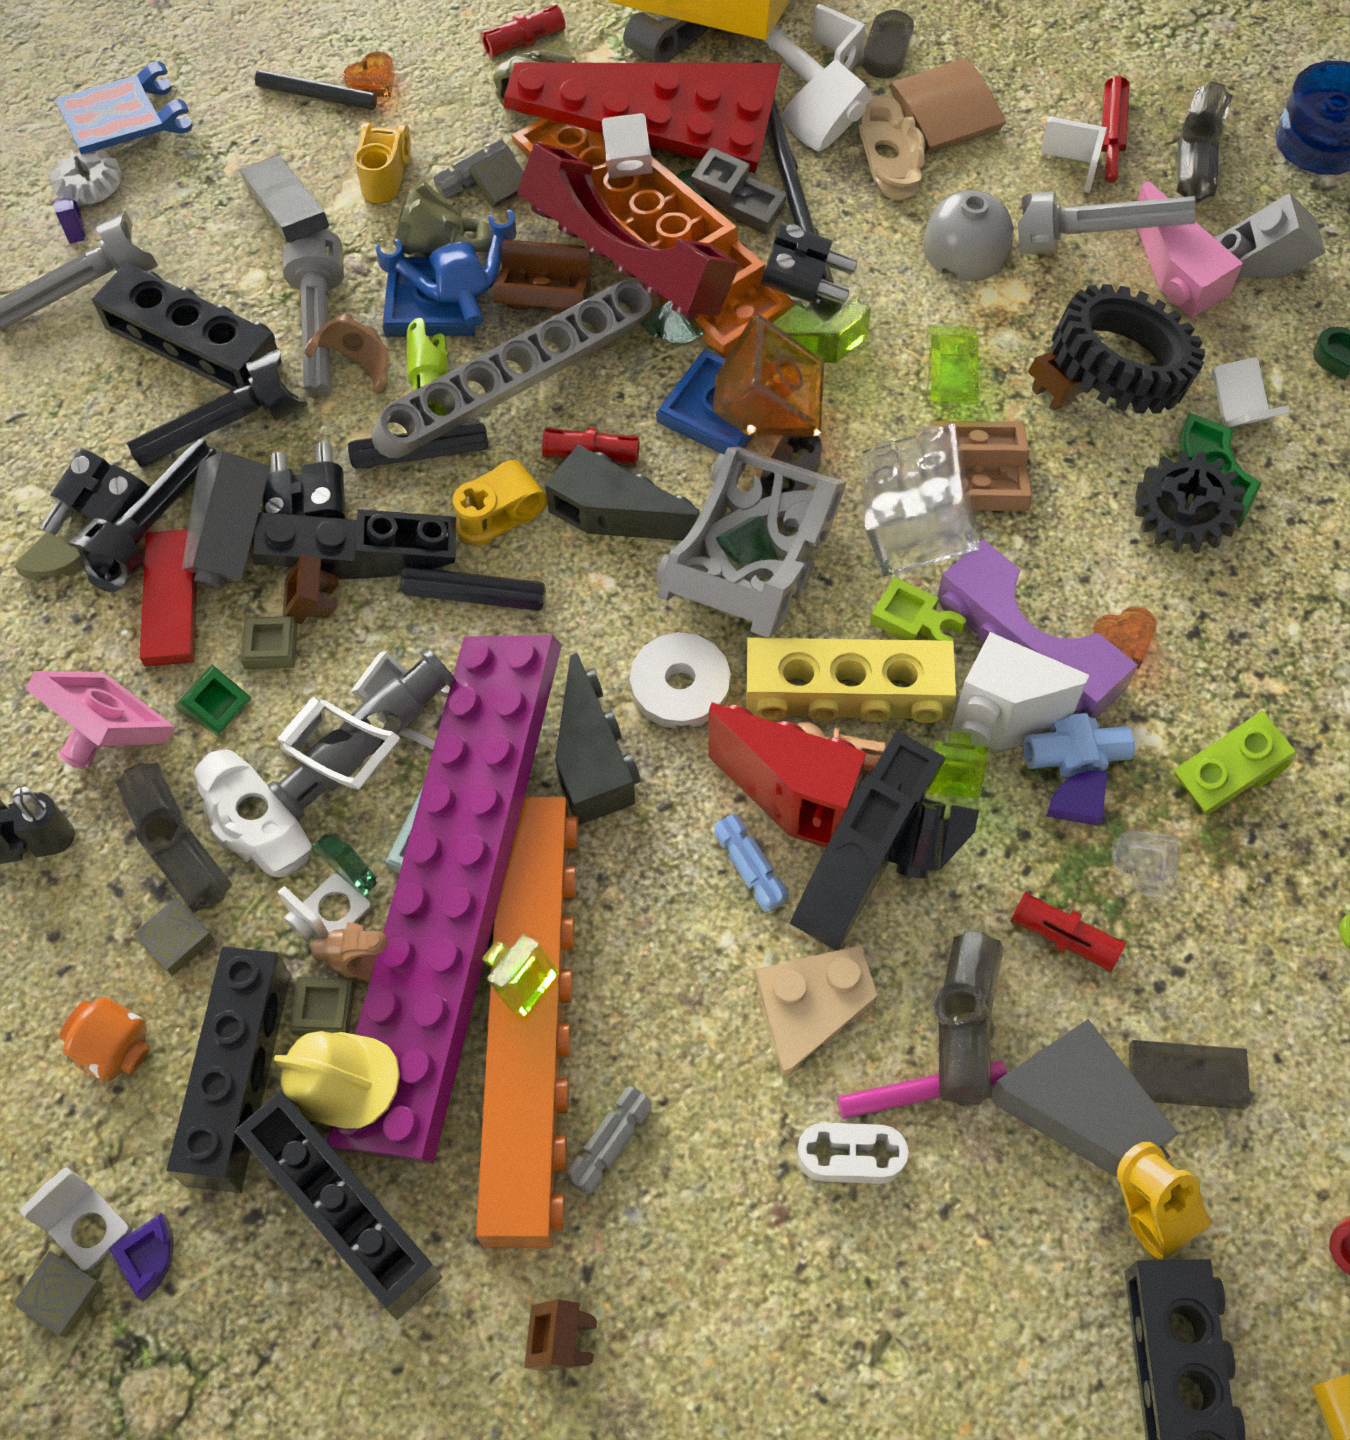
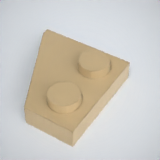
(813, 1000)

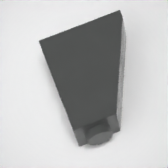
(223, 518)
(1084, 1099)

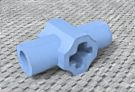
(1078, 746)

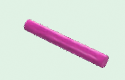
(899, 1094)

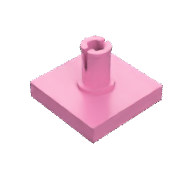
(99, 712)

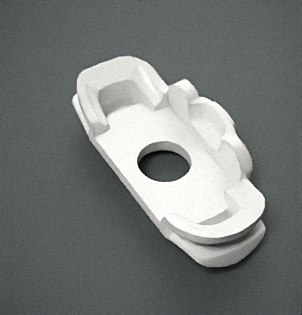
(271, 841)

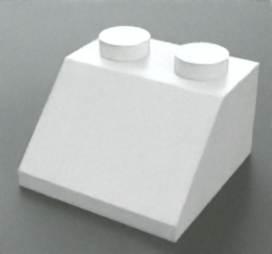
(1015, 694)

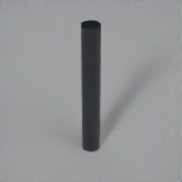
(316, 89)

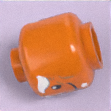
(104, 1039)

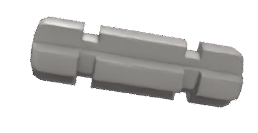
(448, 181)
(609, 1140)

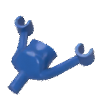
(456, 269)

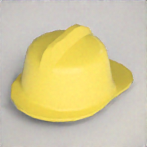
(339, 1078)

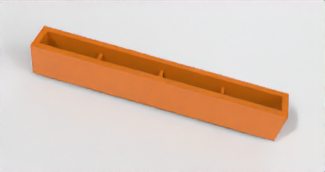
(524, 1052)

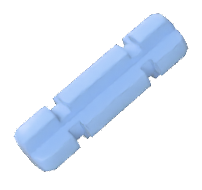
(751, 862)

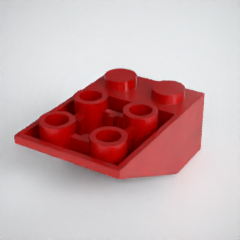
(787, 772)

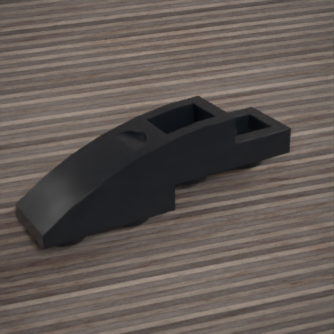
(368, 547)
(866, 840)

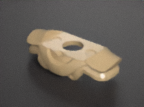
(886, 125)

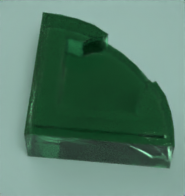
(671, 326)
(748, 542)
(346, 863)

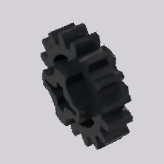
(1212, 512)

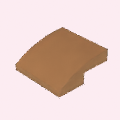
(948, 104)
(995, 463)

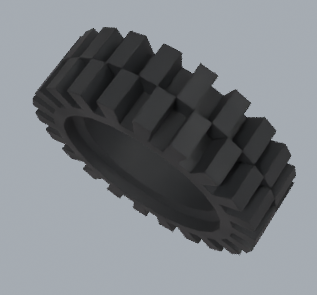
(1115, 375)

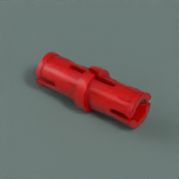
(523, 30)
(619, 448)
(1068, 931)

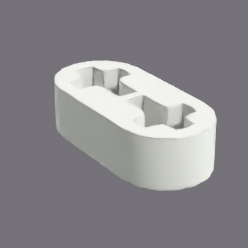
(851, 1167)

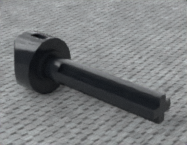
(264, 391)
(112, 548)

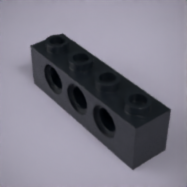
(182, 326)
(229, 1069)
(339, 1205)
(1190, 1290)

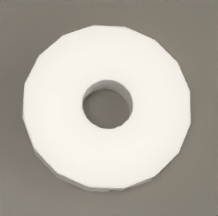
(673, 655)

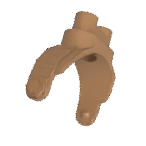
(358, 343)
(350, 950)

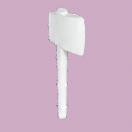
(827, 101)

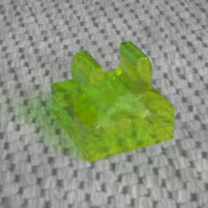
(963, 767)
(520, 972)

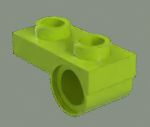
(1235, 762)

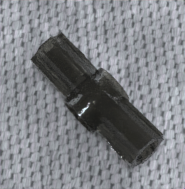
(1199, 142)
(182, 859)
(966, 1044)

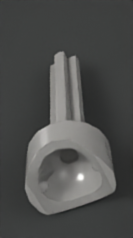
(1047, 221)
(114, 252)
(314, 273)

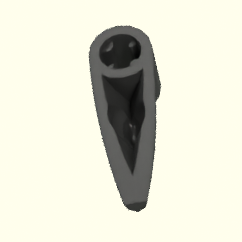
(660, 37)

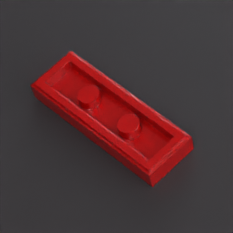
(167, 601)

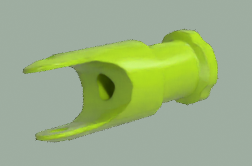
(426, 360)

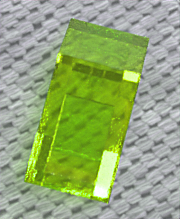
(828, 339)
(953, 363)

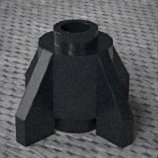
(932, 838)

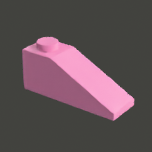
(1188, 262)

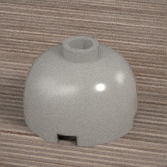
(969, 235)

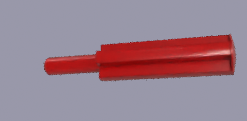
(1116, 120)

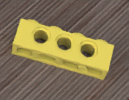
(871, 663)

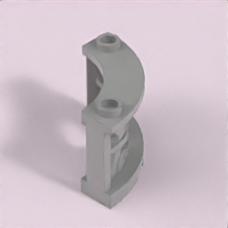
(714, 579)

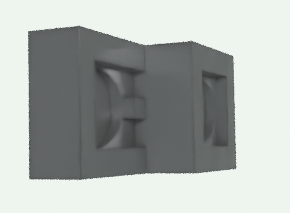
(727, 185)

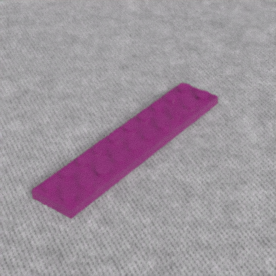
(452, 885)

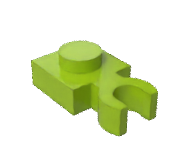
(912, 612)

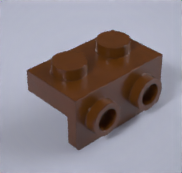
(542, 275)

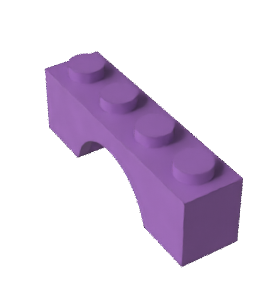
(984, 593)

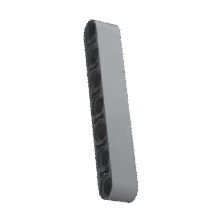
(499, 380)

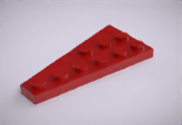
(683, 103)

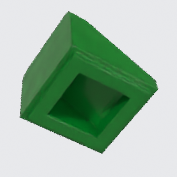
(212, 700)

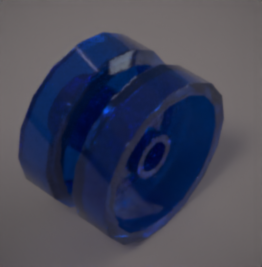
(1317, 119)

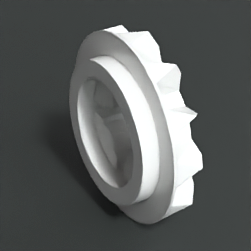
(103, 172)

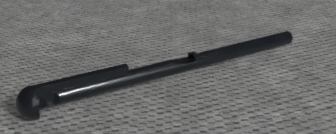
(788, 172)

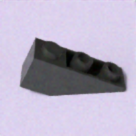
(614, 502)
(587, 755)

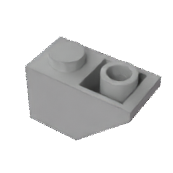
(1274, 239)

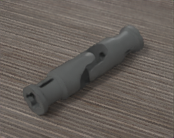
(348, 746)

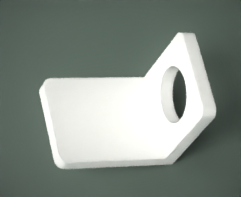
(840, 34)
(1075, 142)
(627, 145)
(1243, 394)
(306, 917)
(60, 1207)

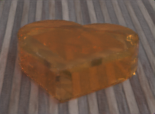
(372, 74)
(1129, 631)

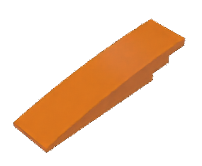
(660, 211)

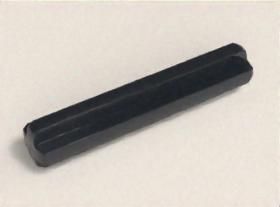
(459, 440)
(473, 588)

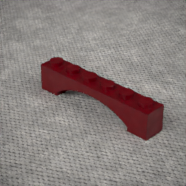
(689, 275)

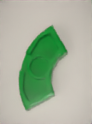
(1215, 440)

